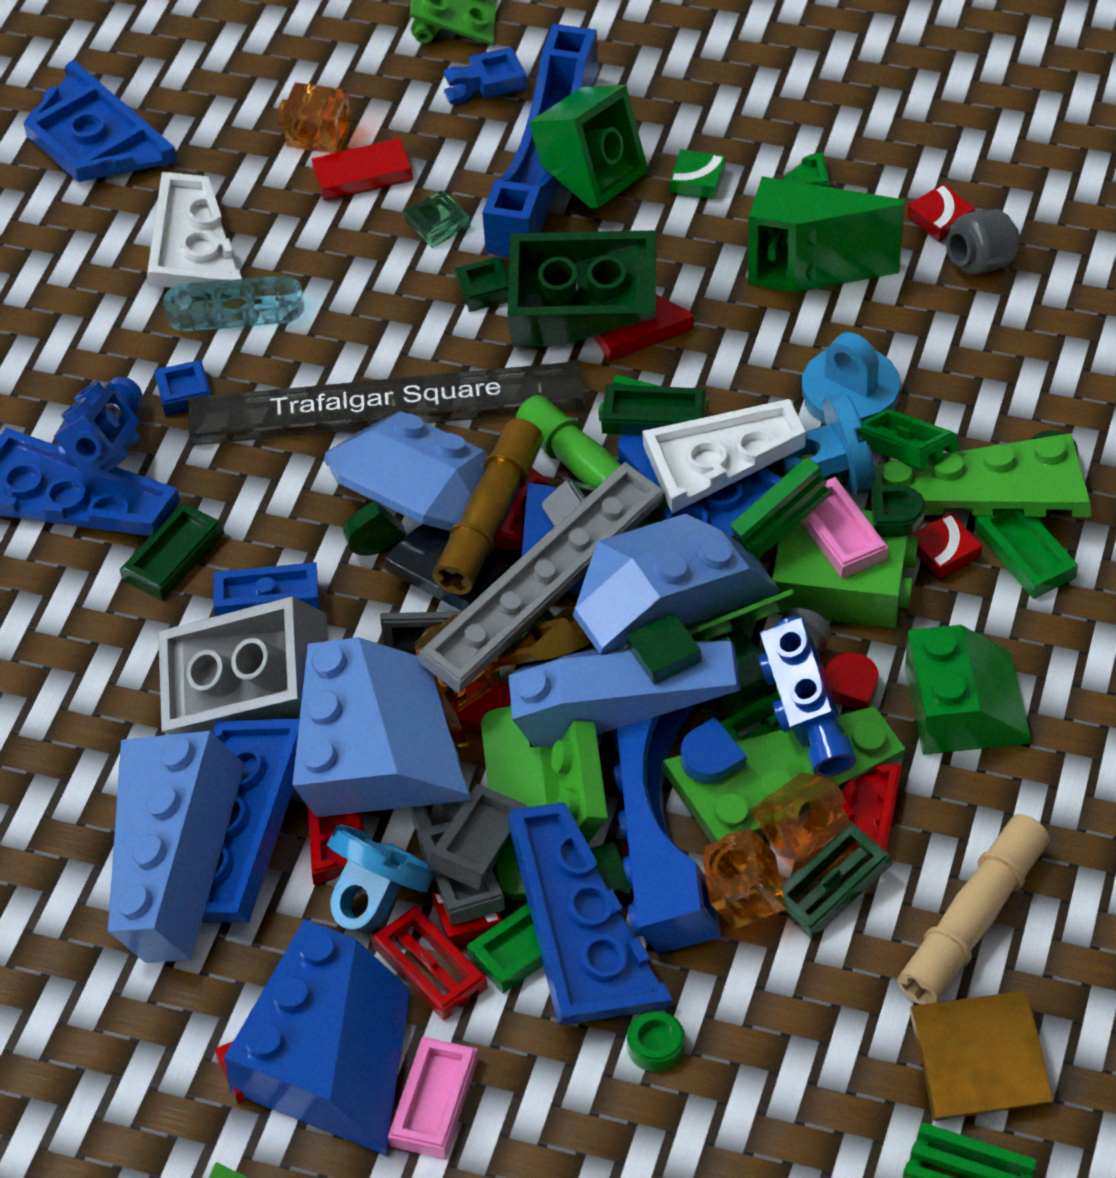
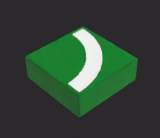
(697, 174)

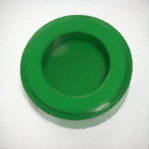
(656, 1041)

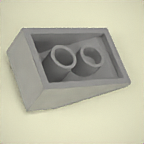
(237, 665)

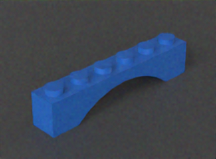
(526, 190)
(667, 885)

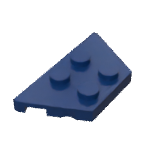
(93, 130)

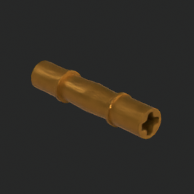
(487, 507)

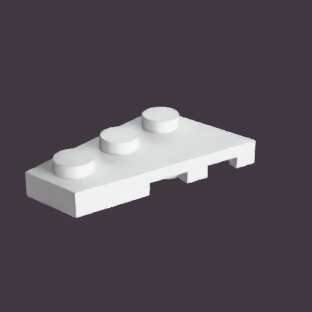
(188, 234)
(720, 449)

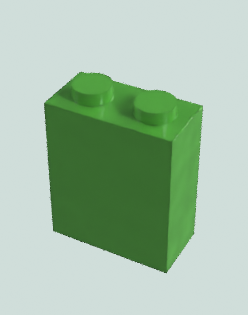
(862, 598)

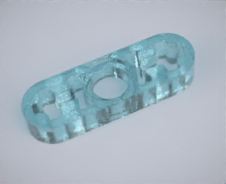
(250, 314)

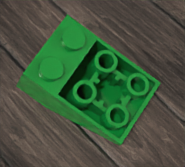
(821, 236)

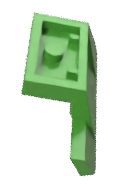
(543, 776)

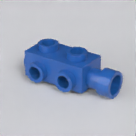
(98, 431)
(805, 696)

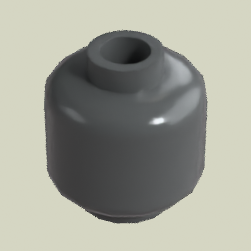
(983, 241)

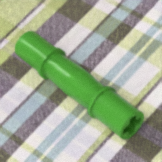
(574, 448)

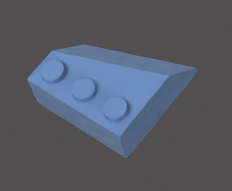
(372, 732)

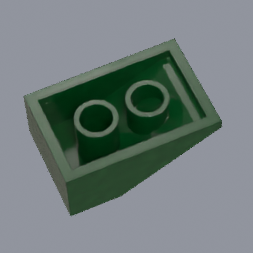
(579, 284)

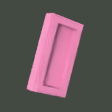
(844, 533)
(433, 1098)

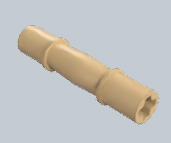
(973, 910)

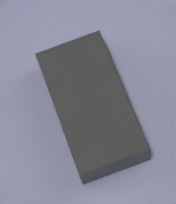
(475, 837)

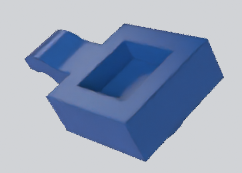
(489, 72)

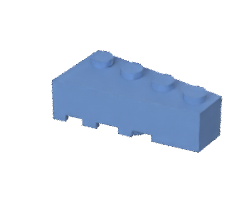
(168, 839)

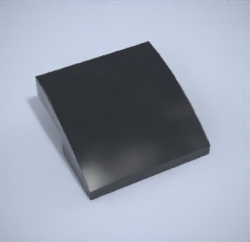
(419, 553)

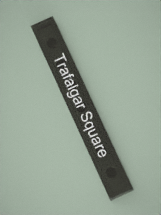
(364, 403)

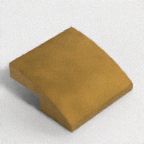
(547, 640)
(980, 1055)

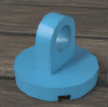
(854, 369)
(838, 446)
(378, 870)

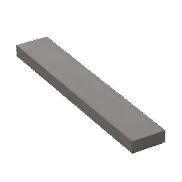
(538, 578)

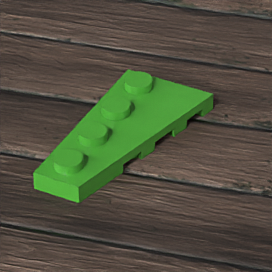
(1001, 476)
(770, 764)

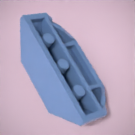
(410, 468)
(663, 571)

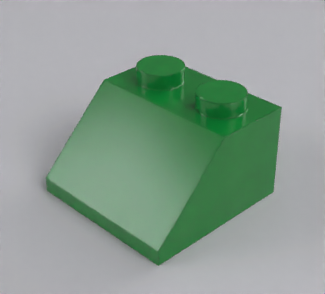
(591, 143)
(963, 691)

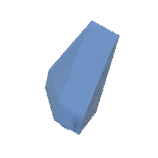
(611, 690)

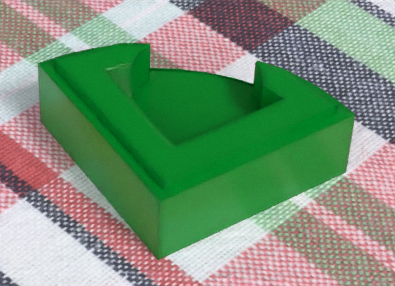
(810, 171)

